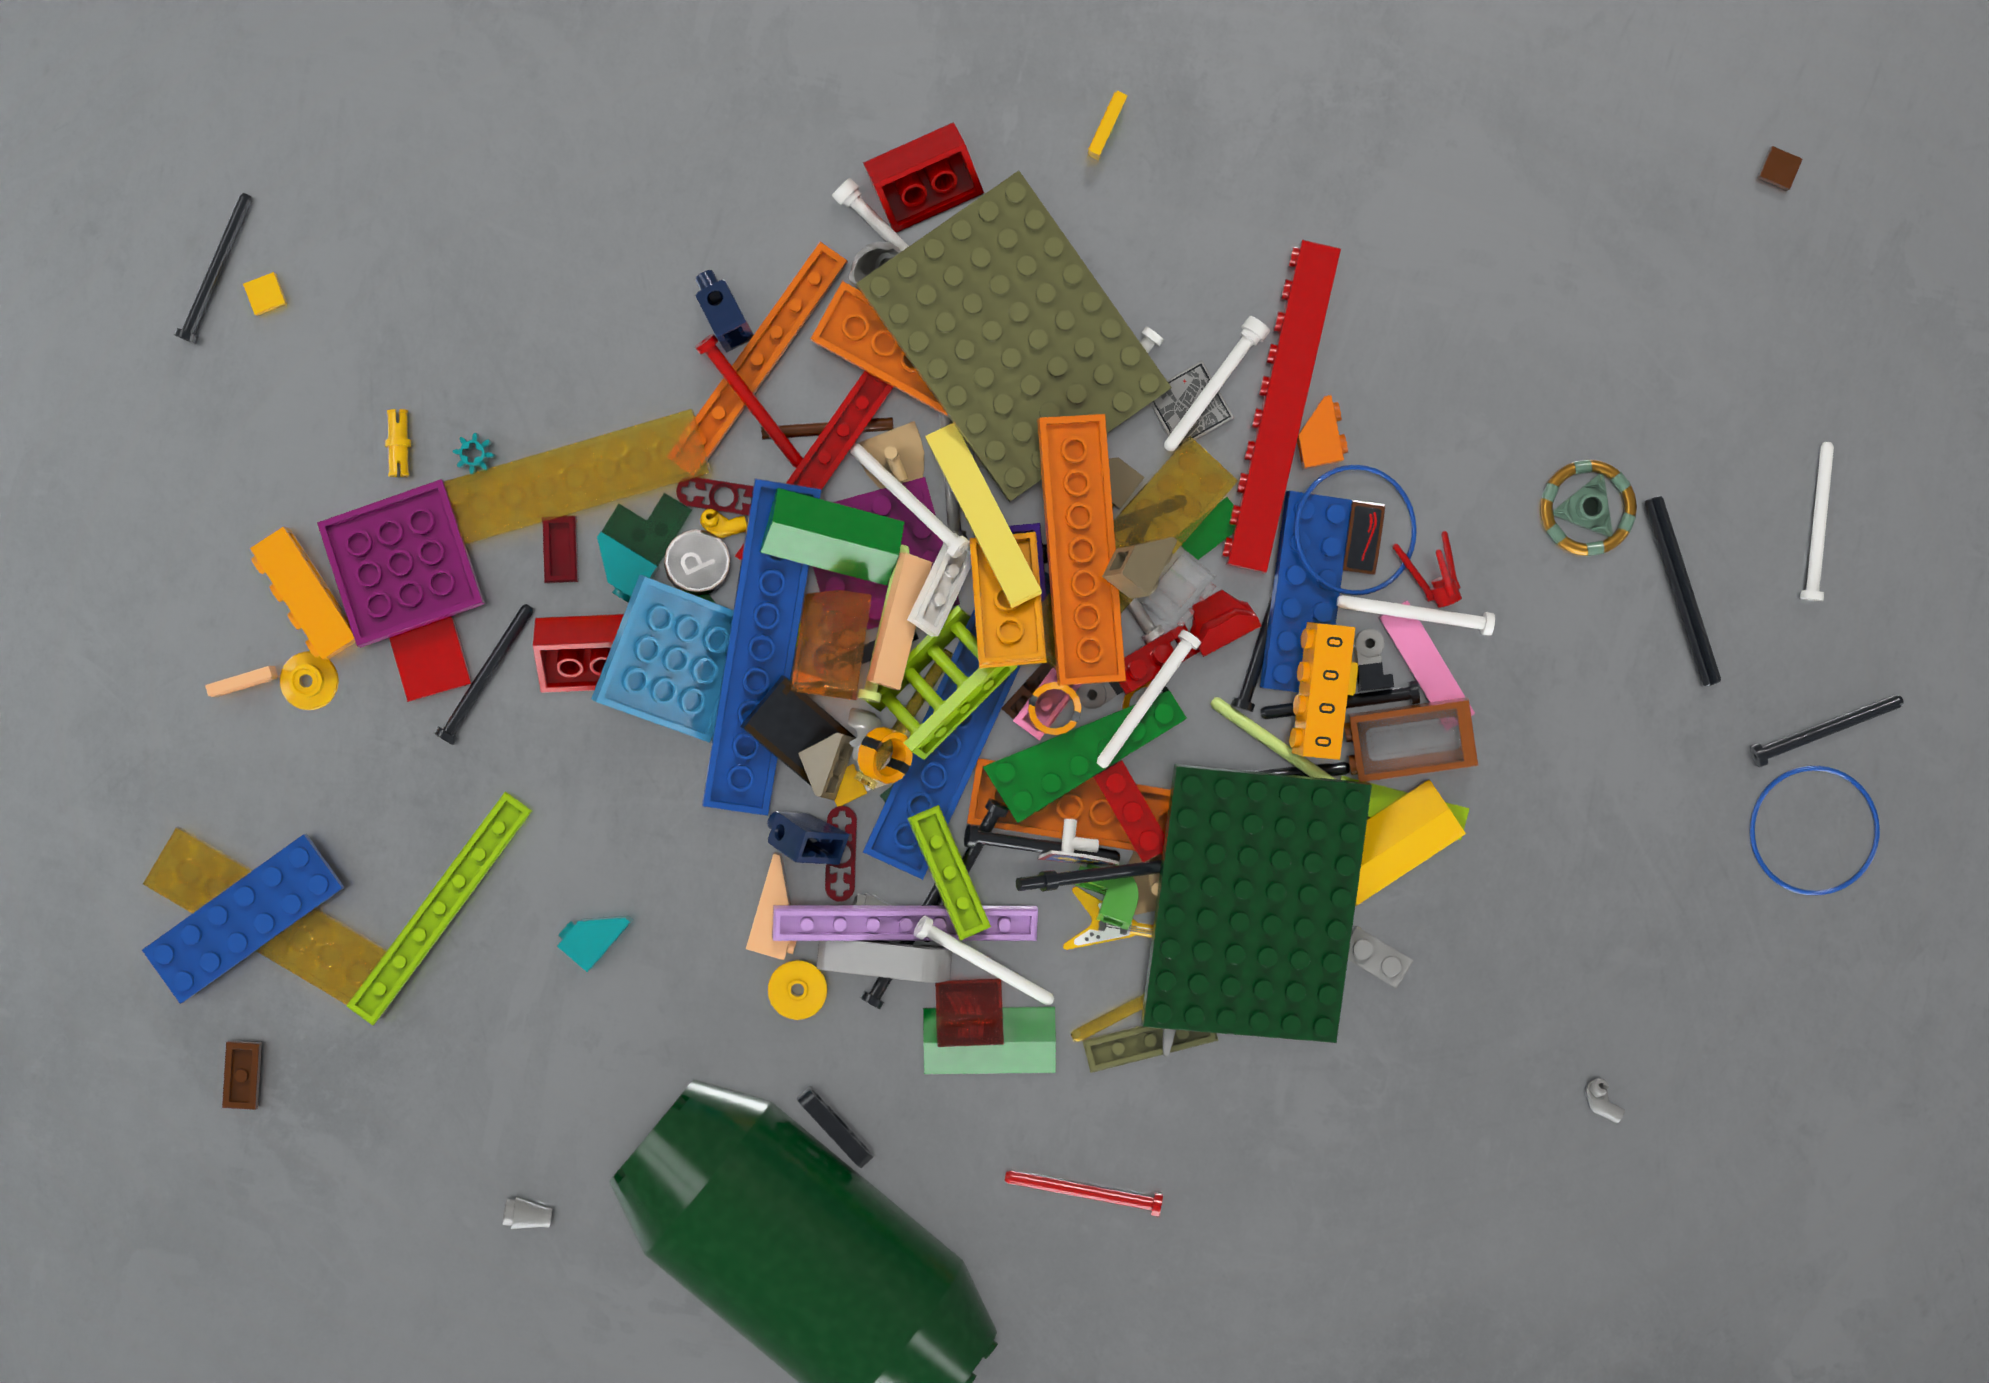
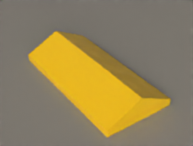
(1405, 837)

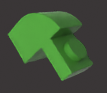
(1118, 901)

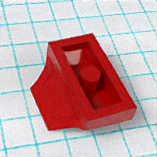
(1221, 621)

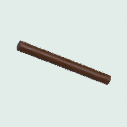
(815, 429)

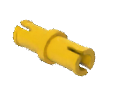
(398, 443)

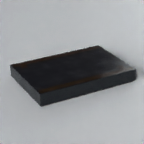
(789, 724)

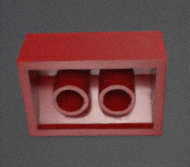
(924, 177)
(572, 650)

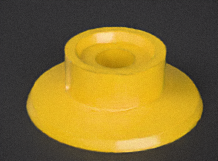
(323, 685)
(797, 1006)

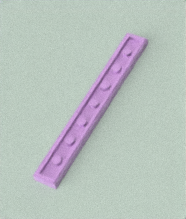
(893, 923)

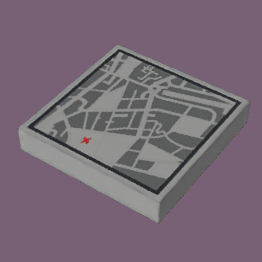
(1184, 391)

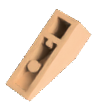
(774, 893)

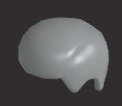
(863, 722)

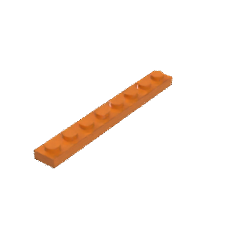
(770, 342)

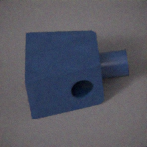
(726, 318)
(791, 837)

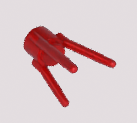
(1445, 588)

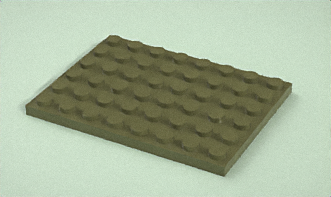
(1010, 330)

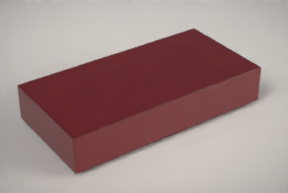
(560, 550)

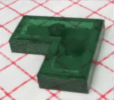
(649, 536)

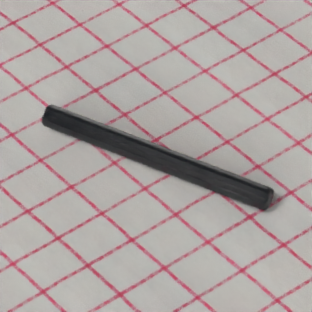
(1682, 591)

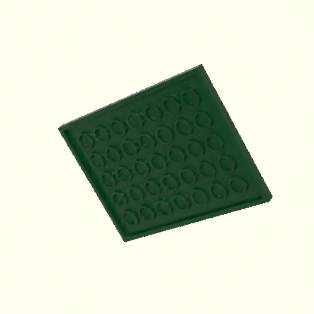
(1255, 903)

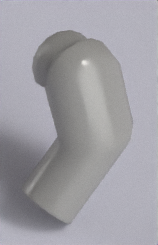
(1599, 1101)

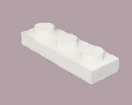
(940, 591)

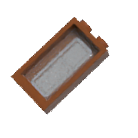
(1411, 740)

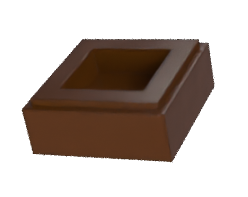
(1780, 168)

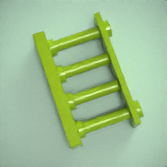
(947, 713)

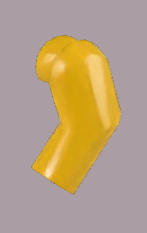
(722, 526)

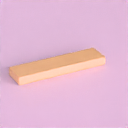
(896, 631)

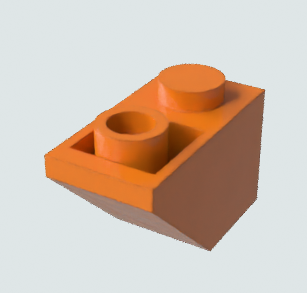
(1319, 437)

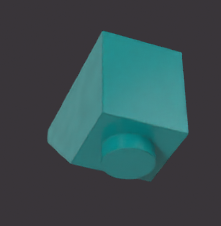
(623, 566)
(591, 938)

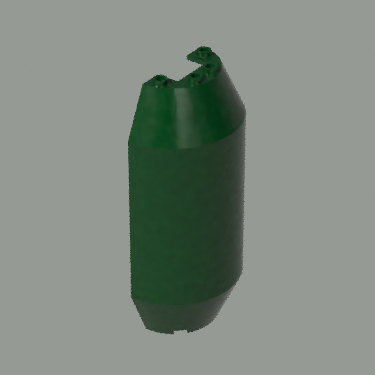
(798, 1247)

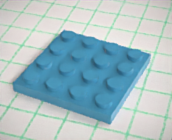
(667, 659)

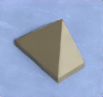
(827, 763)

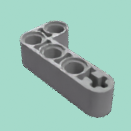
(886, 960)

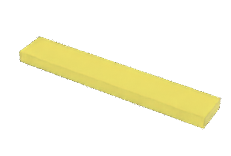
(983, 515)

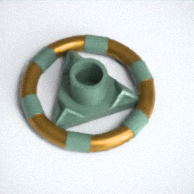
(1588, 507)

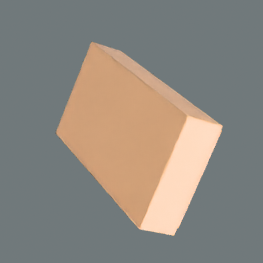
(242, 681)

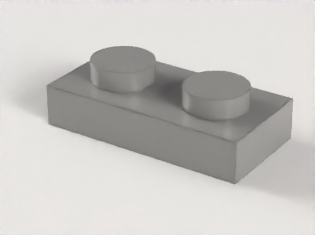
(1378, 957)

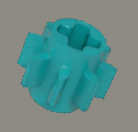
(469, 446)

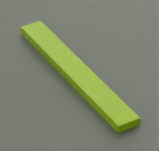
(439, 908)

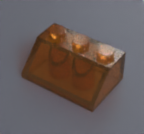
(831, 643)

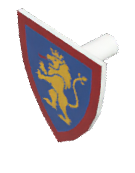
(1071, 843)

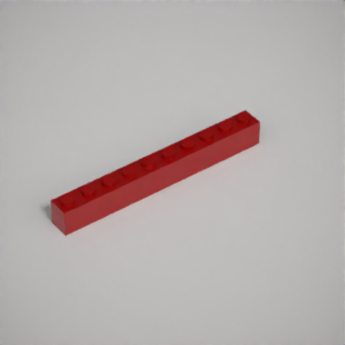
(1282, 407)

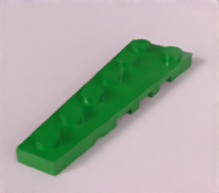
(1062, 763)

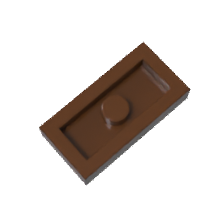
(242, 1075)

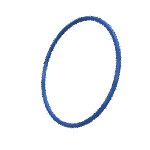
(1297, 529)
(1876, 824)

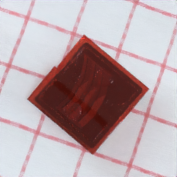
(969, 1013)

